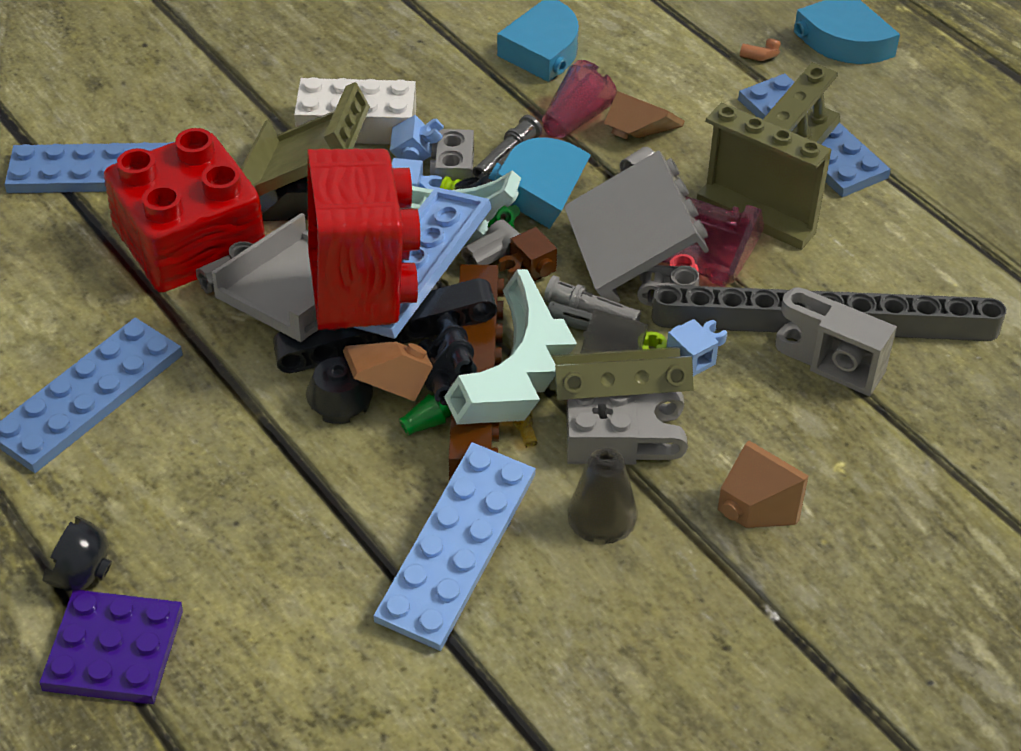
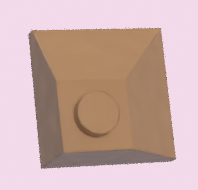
(639, 118)
(390, 366)
(762, 490)

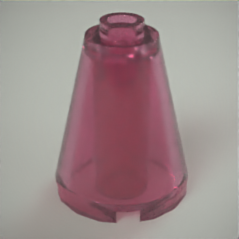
(578, 99)

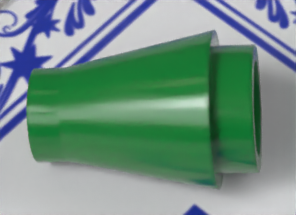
(424, 415)

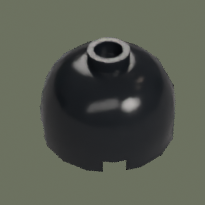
(79, 557)

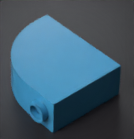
(846, 31)
(541, 40)
(547, 175)

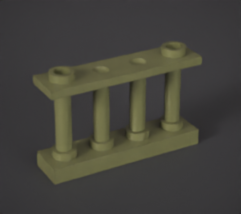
(796, 104)
(621, 373)

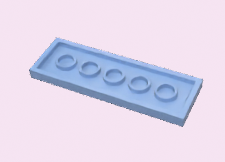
(445, 227)
(454, 546)

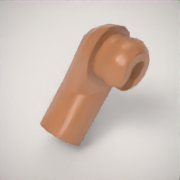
(761, 53)

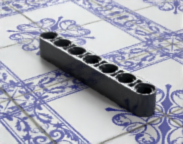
(467, 301)

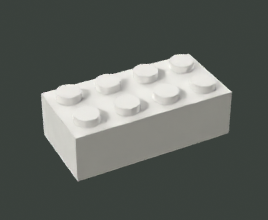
(388, 102)

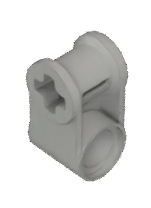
(665, 276)

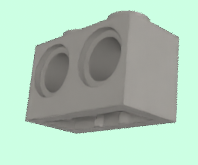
(453, 154)

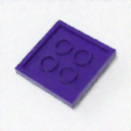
(112, 647)

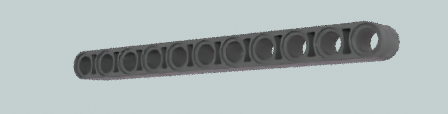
(761, 311)

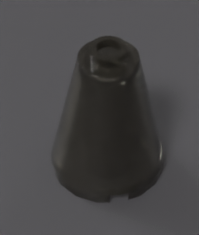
(603, 499)

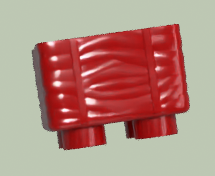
(181, 206)
(360, 237)

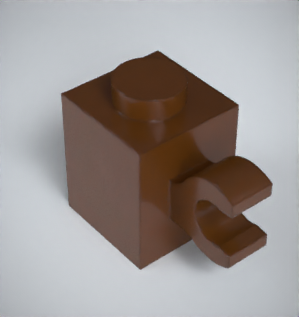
(530, 252)

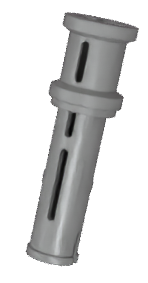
(580, 299)

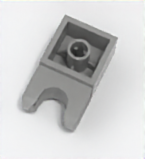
(835, 340)
(627, 425)

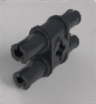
(449, 355)

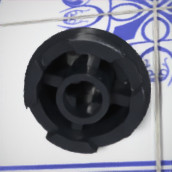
(336, 392)

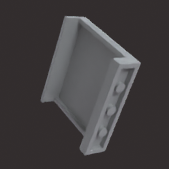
(634, 223)
(273, 281)

